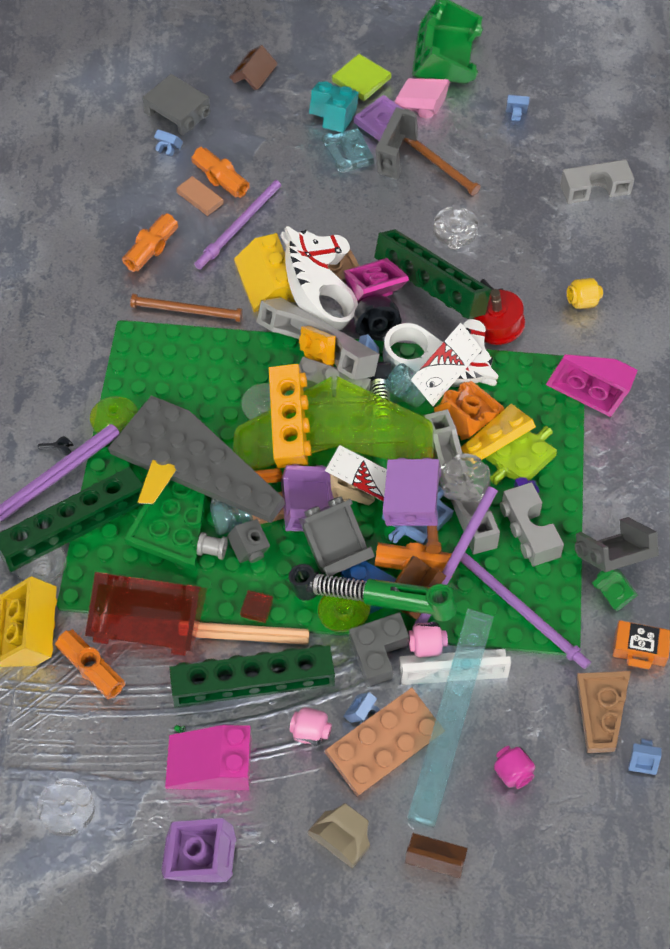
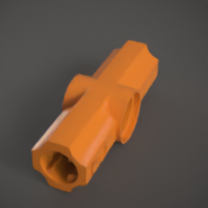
(220, 172)
(150, 242)
(398, 556)
(100, 673)

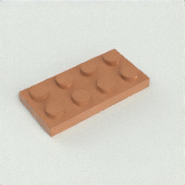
(382, 742)

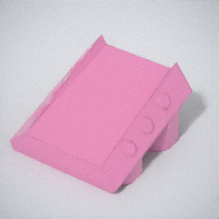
(423, 96)

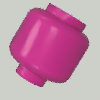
(514, 767)

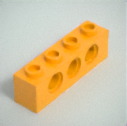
(281, 381)

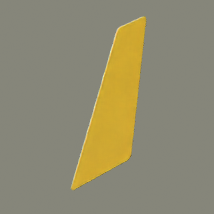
(155, 482)

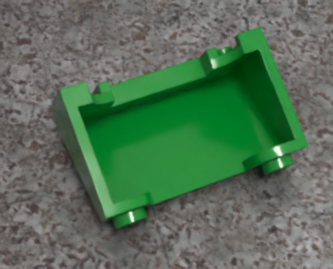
(446, 43)

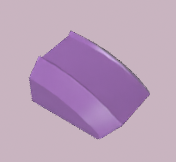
(199, 851)

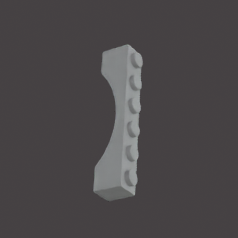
(350, 355)
(445, 447)

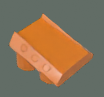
(469, 408)

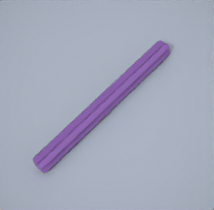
(58, 471)

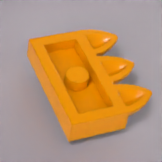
(317, 345)

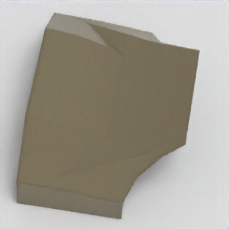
(342, 833)

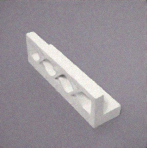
(436, 669)

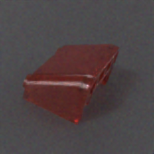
(145, 612)

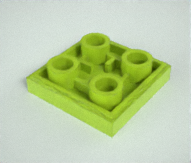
(362, 76)

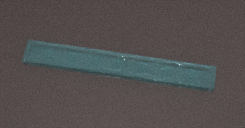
(450, 718)

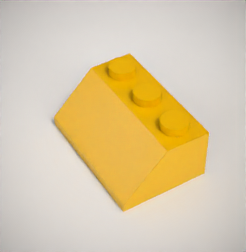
(264, 270)
(27, 623)

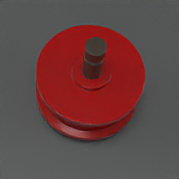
(503, 317)

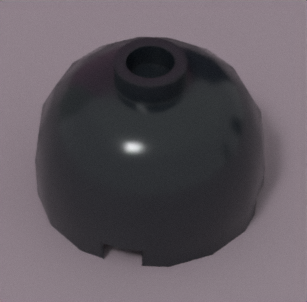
(376, 316)

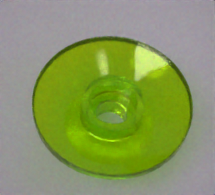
(102, 415)
(331, 610)

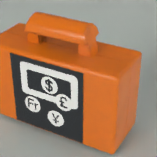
(641, 644)

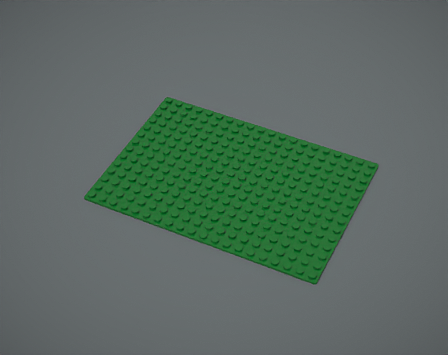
(210, 373)

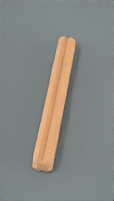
(253, 633)

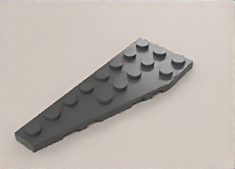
(200, 458)

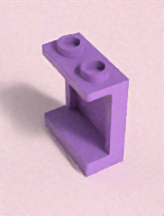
(303, 489)
(411, 492)

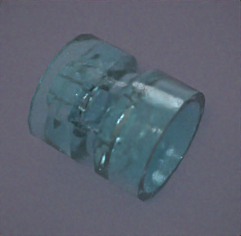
(401, 385)
(227, 517)

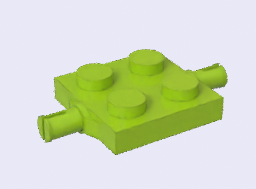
(523, 456)

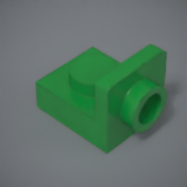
(615, 588)

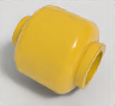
(584, 293)

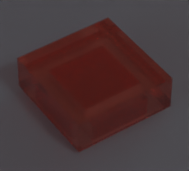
(256, 606)

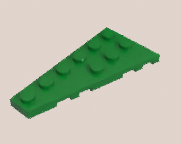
(170, 525)

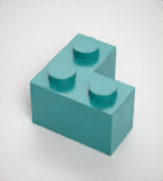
(335, 104)

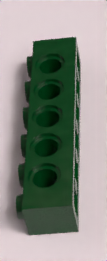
(434, 274)
(69, 519)
(243, 686)

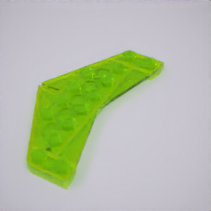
(351, 419)

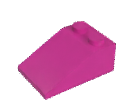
(375, 279)
(593, 381)
(210, 759)

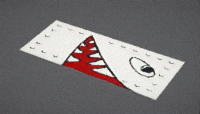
(446, 364)
(358, 472)

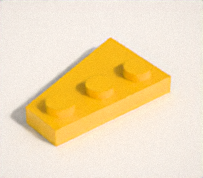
(499, 432)

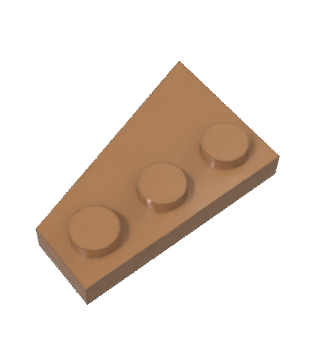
(602, 706)

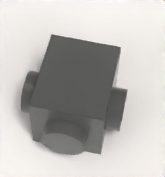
(248, 541)

